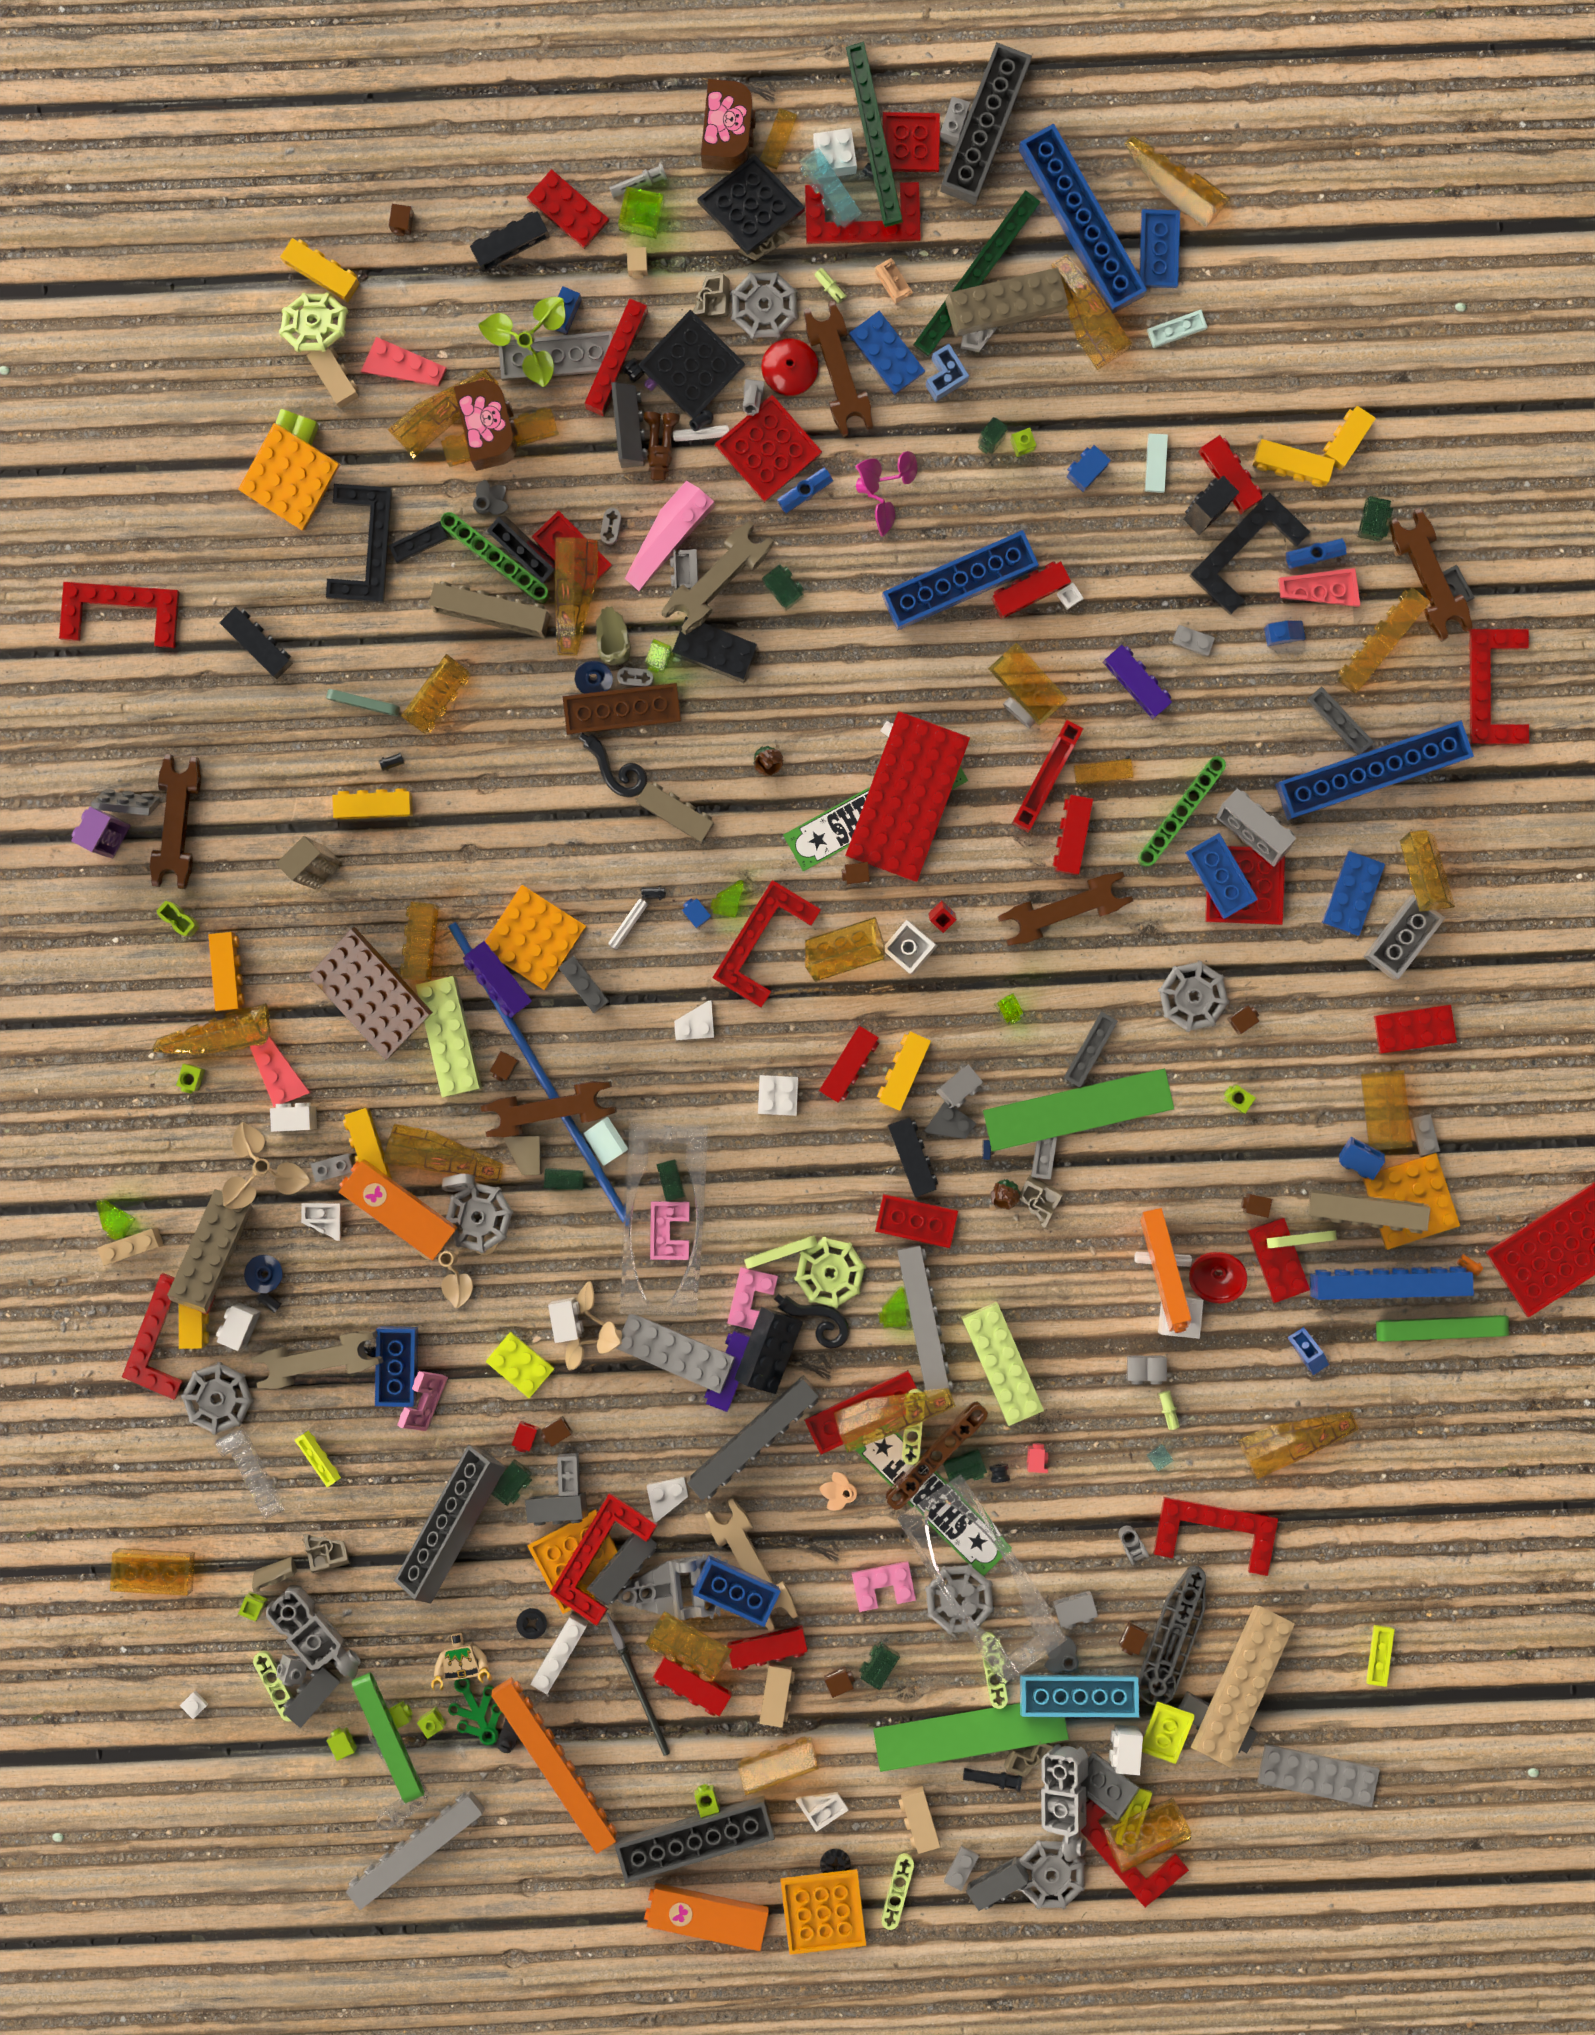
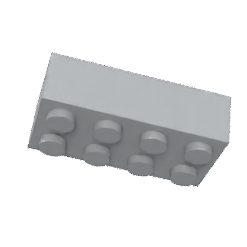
(1256, 827)
(1403, 938)

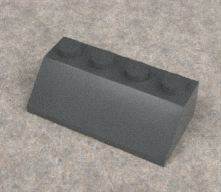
(628, 425)

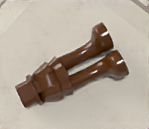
(660, 456)

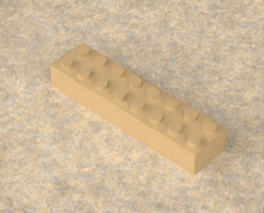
(1242, 1686)

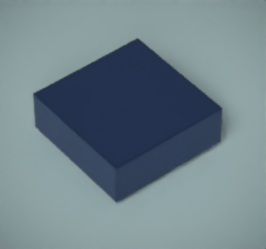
(986, 1149)

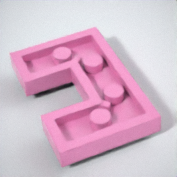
(660, 1244)
(747, 1284)
(431, 1386)
(870, 1579)

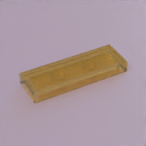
(778, 138)
(1103, 771)

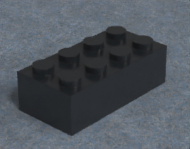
(1210, 504)
(716, 651)
(768, 1350)

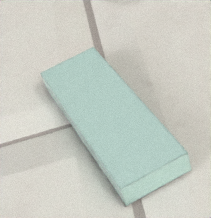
(1177, 328)
(1156, 463)

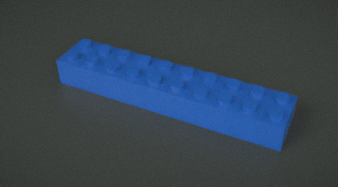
(1082, 218)
(1374, 770)

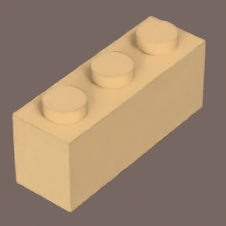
(334, 376)
(130, 1246)
(776, 1694)
(919, 1820)

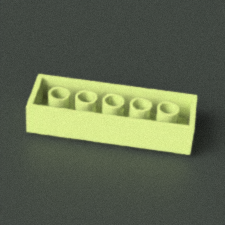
(449, 1037)
(1002, 1363)

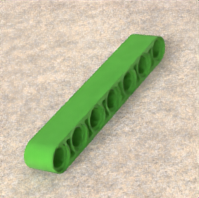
(489, 550)
(1173, 817)
(1442, 1328)
(388, 1737)

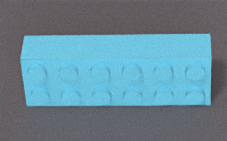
(1079, 1696)

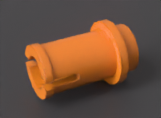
(1471, 1265)

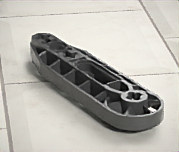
(1178, 1625)

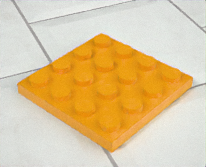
(289, 476)
(534, 937)
(1418, 1182)
(558, 1546)
(823, 1912)

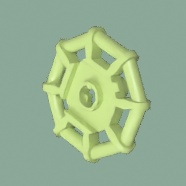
(313, 307)
(841, 1273)

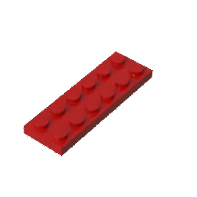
(823, 1424)

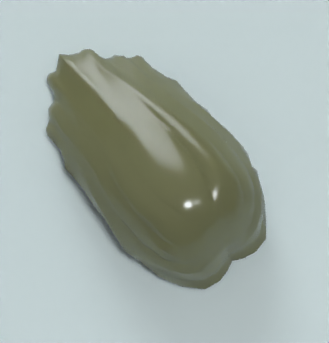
(612, 637)

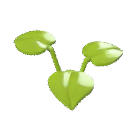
(536, 366)

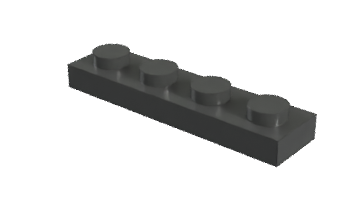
(1340, 721)
(1090, 1049)

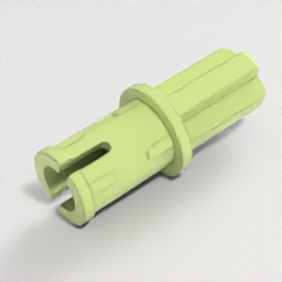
(830, 285)
(1169, 1410)

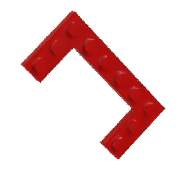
(863, 231)
(163, 600)
(1480, 646)
(773, 897)
(143, 1348)
(1260, 1525)
(566, 1588)
(1143, 1888)

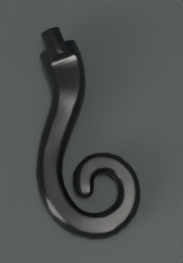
(594, 746)
(792, 1308)

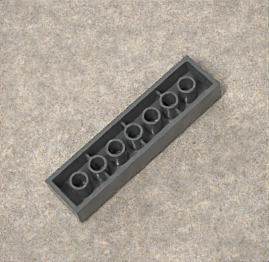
(986, 123)
(752, 1438)
(449, 1524)
(694, 1839)

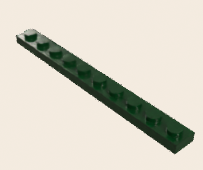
(874, 134)
(980, 268)

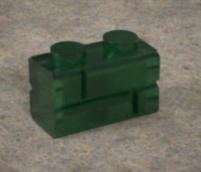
(992, 436)
(1374, 519)
(783, 587)
(564, 1178)
(671, 1180)
(968, 1465)
(511, 1482)
(879, 1665)

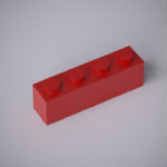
(1223, 462)
(1031, 589)
(1073, 835)
(848, 1064)
(767, 1647)
(689, 1684)

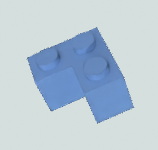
(950, 374)

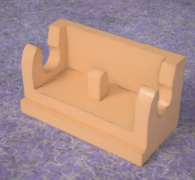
(893, 281)

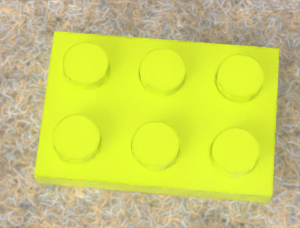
(519, 1364)
(1166, 1732)

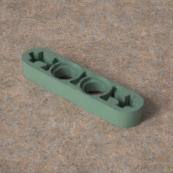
(363, 702)

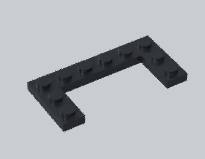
(380, 508)
(1207, 572)

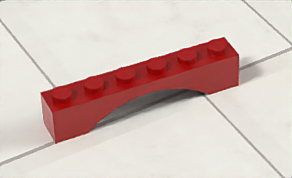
(619, 347)
(1047, 776)

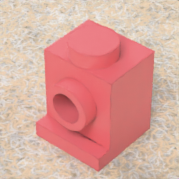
(1037, 1458)

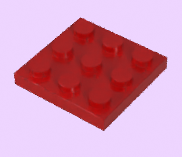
(912, 141)

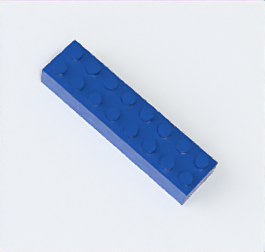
(960, 580)
(1391, 1284)

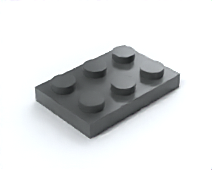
(126, 802)
(1107, 1788)

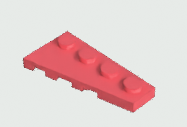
(395, 362)
(1328, 587)
(278, 1075)

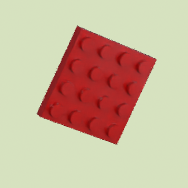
(768, 448)
(1265, 882)

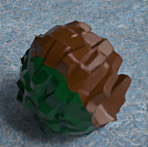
(768, 760)
(1005, 1194)

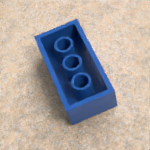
(399, 1368)
(736, 1591)

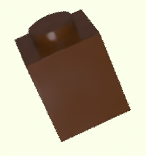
(401, 219)
(856, 873)
(1243, 1019)
(503, 1066)
(1256, 1205)
(556, 1431)
(1133, 1639)
(839, 1681)

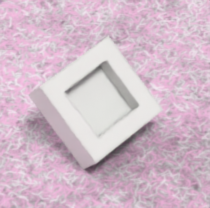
(1070, 596)
(194, 1704)

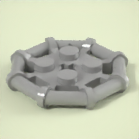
(775, 305)
(1194, 1007)
(489, 1217)
(227, 1394)
(967, 1590)
(1062, 1878)

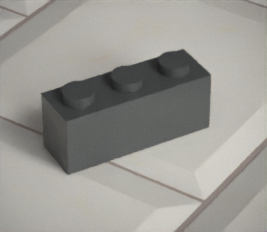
(584, 984)
(556, 1509)
(310, 1695)
(997, 1884)

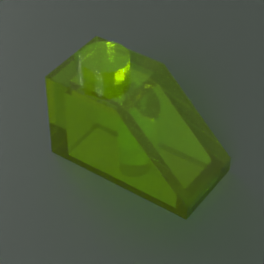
(658, 656)
(728, 901)
(1009, 1009)
(113, 1219)
(893, 1310)

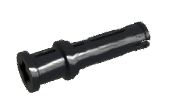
(1002, 1780)

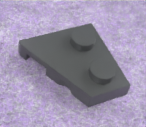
(950, 1123)

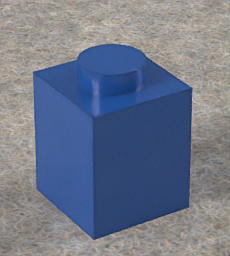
(696, 912)

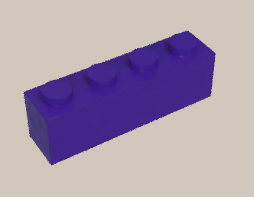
(1137, 681)
(496, 979)
(736, 1346)

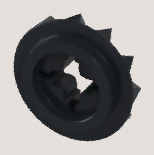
(531, 1632)
(829, 1857)

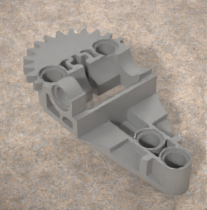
(666, 1591)

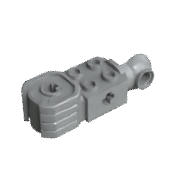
(310, 1632)
(1064, 1797)

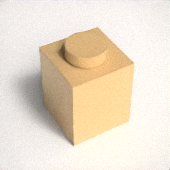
(637, 262)

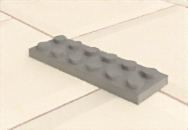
(570, 353)
(676, 1353)
(1318, 1775)

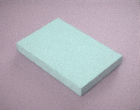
(605, 1141)

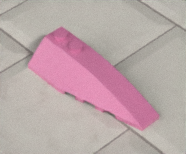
(670, 529)

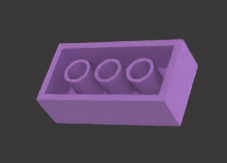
(100, 832)

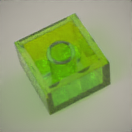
(641, 212)

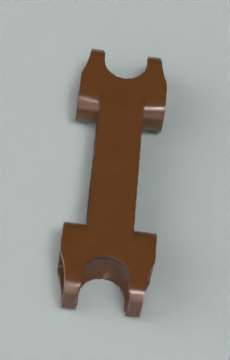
(828, 335)
(1443, 604)
(178, 789)
(1033, 920)
(582, 1102)
(912, 1475)

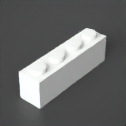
(559, 1653)

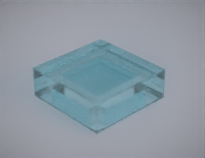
(1159, 1457)

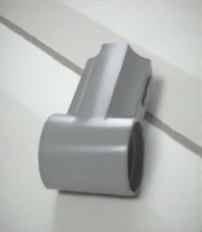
(752, 396)

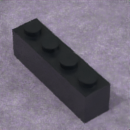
(509, 241)
(523, 549)
(256, 643)
(912, 1156)

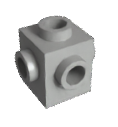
(291, 1670)

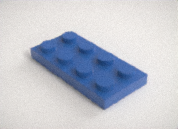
(1159, 248)
(886, 352)
(1221, 876)
(1353, 893)

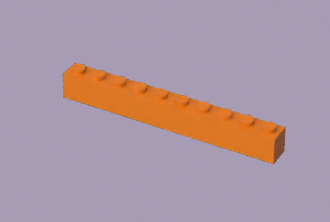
(554, 1765)

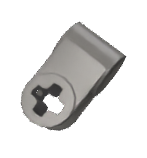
(1134, 1547)

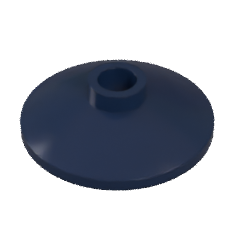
(589, 684)
(254, 1271)

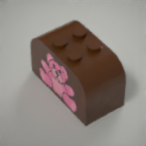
(727, 125)
(487, 423)

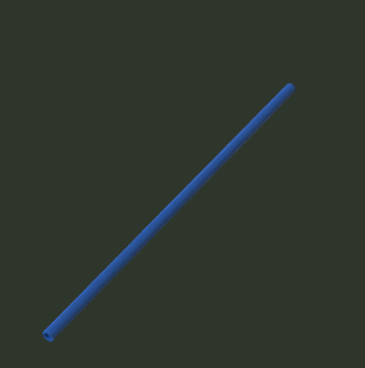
(549, 1089)

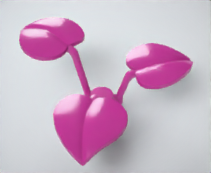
(870, 471)

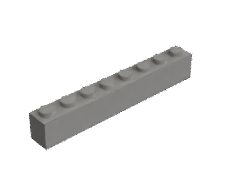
(923, 1318)
(414, 1850)

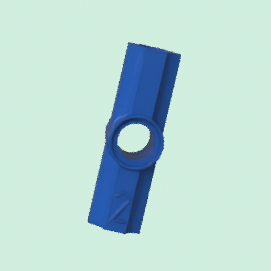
(815, 483)
(1327, 551)

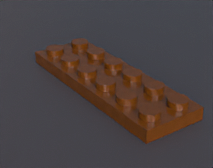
(621, 709)

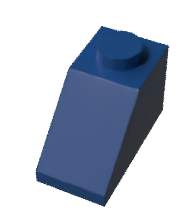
(1284, 632)
(1308, 1351)

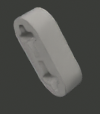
(606, 525)
(636, 673)
(1019, 712)
(458, 1182)

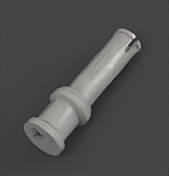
(647, 178)

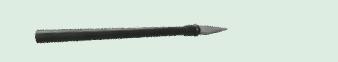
(626, 1659)

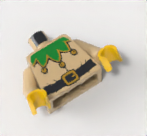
(460, 1662)

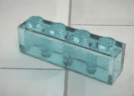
(830, 187)

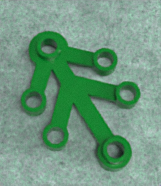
(476, 1713)

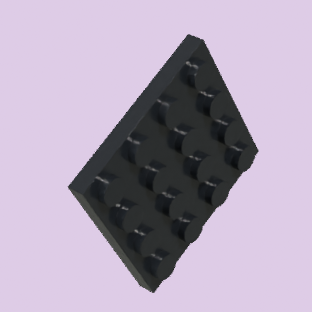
(751, 204)
(691, 364)

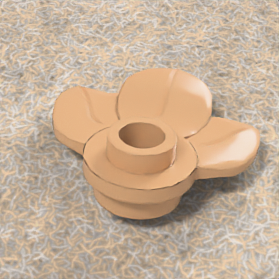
(835, 1491)

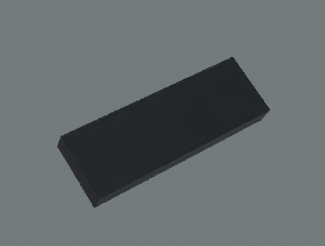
(418, 542)

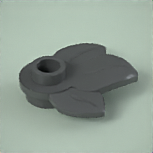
(492, 496)
(1060, 1655)

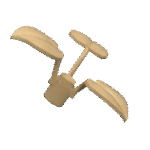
(238, 1192)
(454, 1286)
(608, 1336)

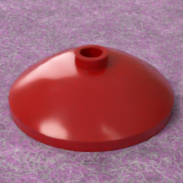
(789, 379)
(1214, 1285)

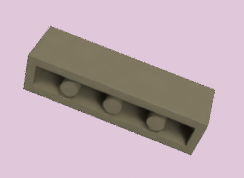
(674, 812)

